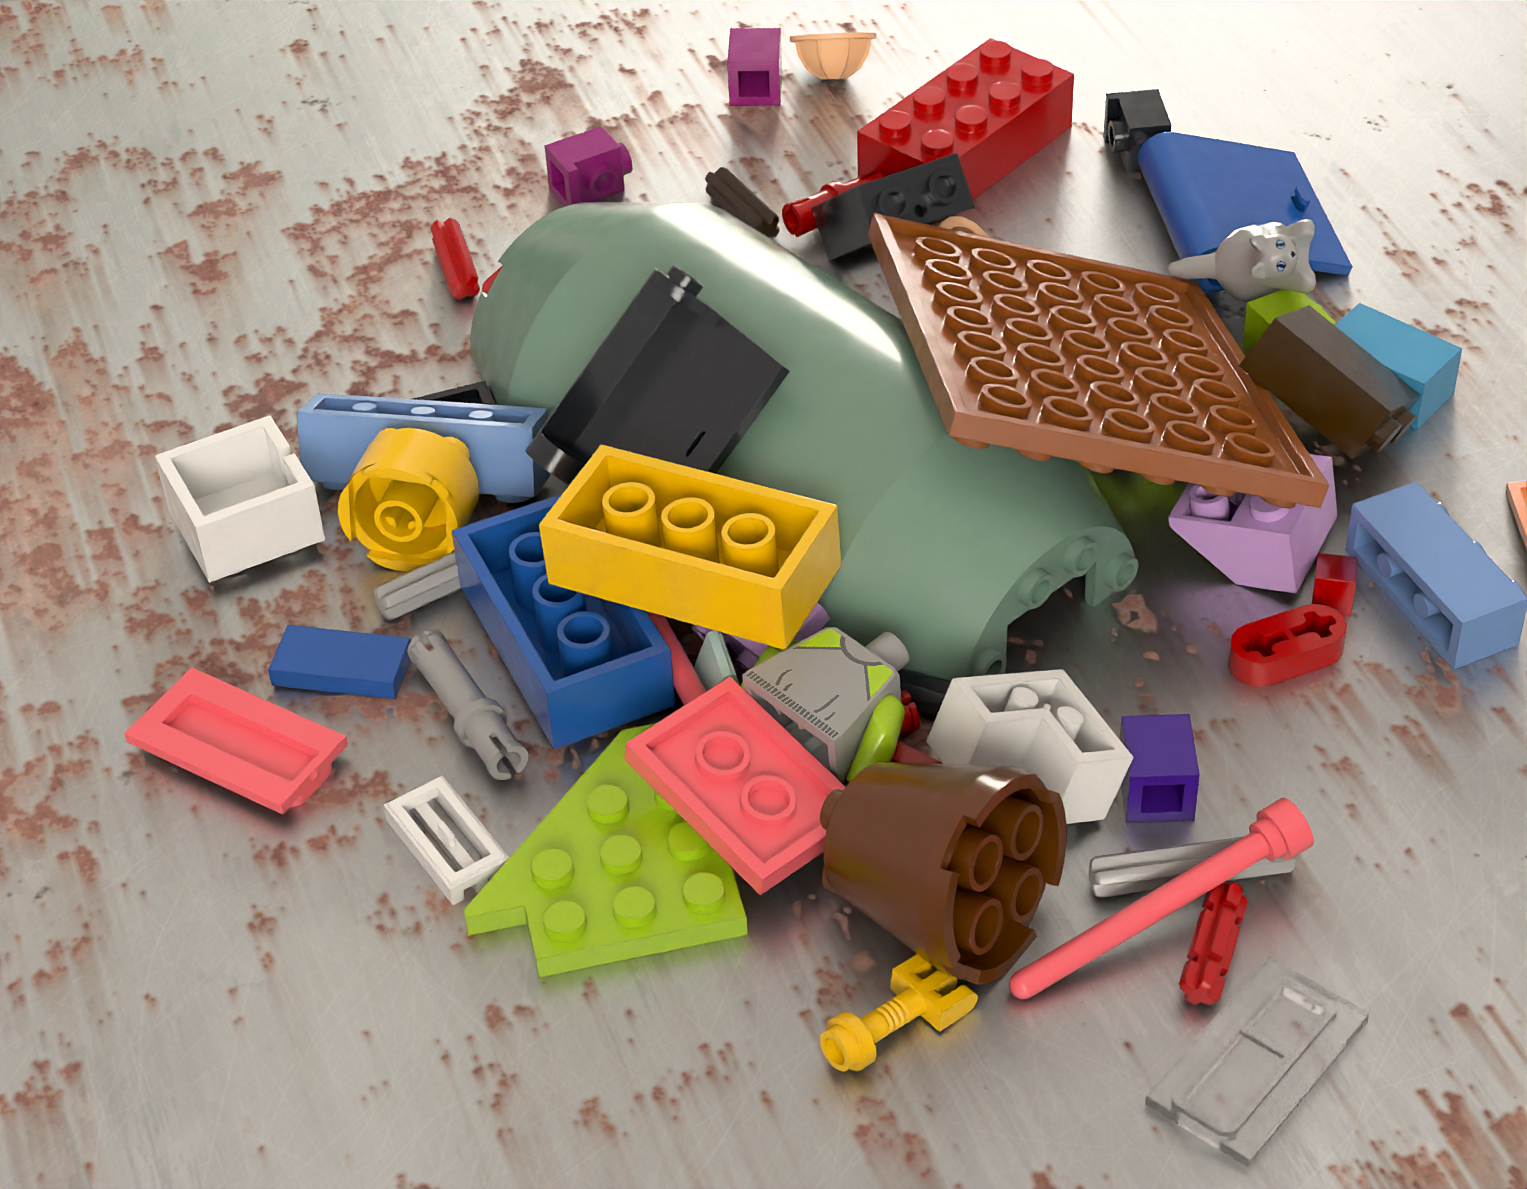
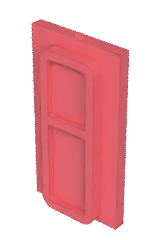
(238, 741)

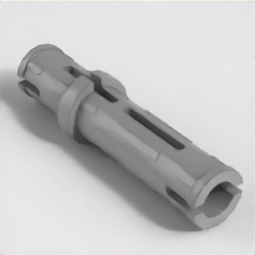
(478, 719)

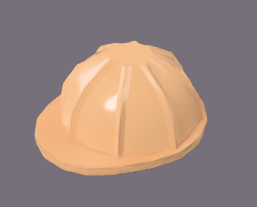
(833, 54)

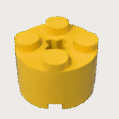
(409, 497)

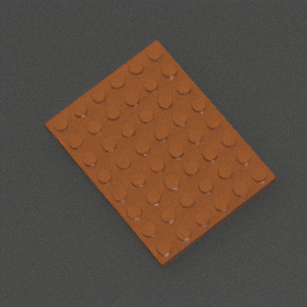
(1088, 364)

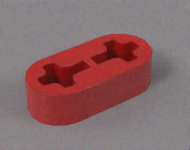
(1287, 645)

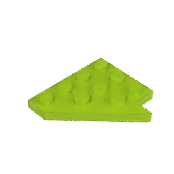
(611, 876)

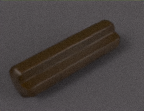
(741, 202)

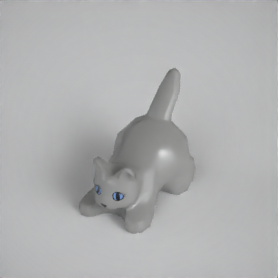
(1256, 261)

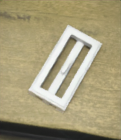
(470, 872)

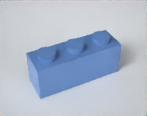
(1436, 575)

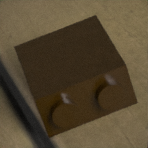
(1331, 382)

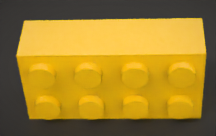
(692, 545)

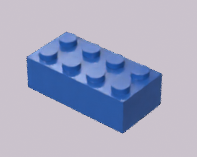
(570, 653)

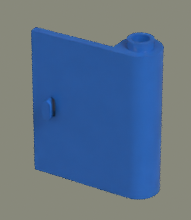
(1220, 186)

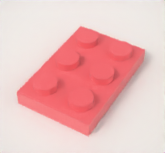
(738, 782)

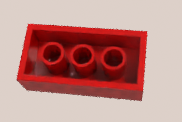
(986, 107)

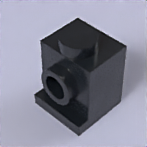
(1131, 121)

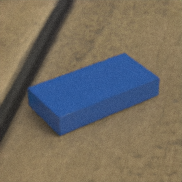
(340, 661)

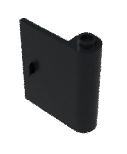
(662, 385)

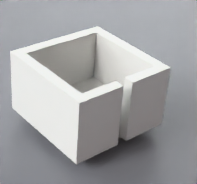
(240, 498)

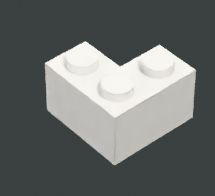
(1038, 726)

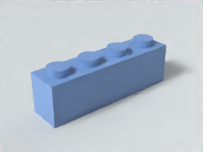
(340, 427)

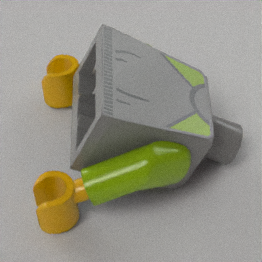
(835, 696)

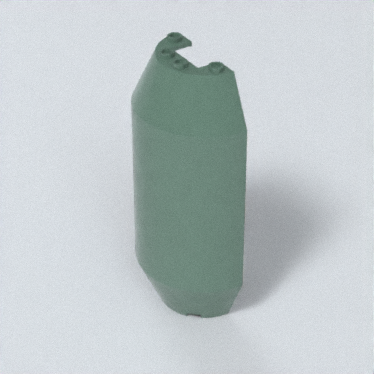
(931, 532)

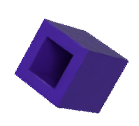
(1164, 768)

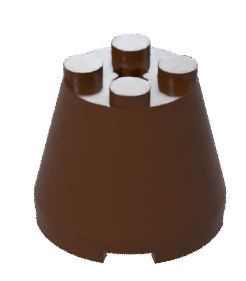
(947, 858)

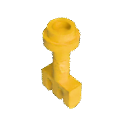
(918, 991)

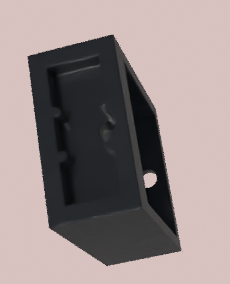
(916, 194)

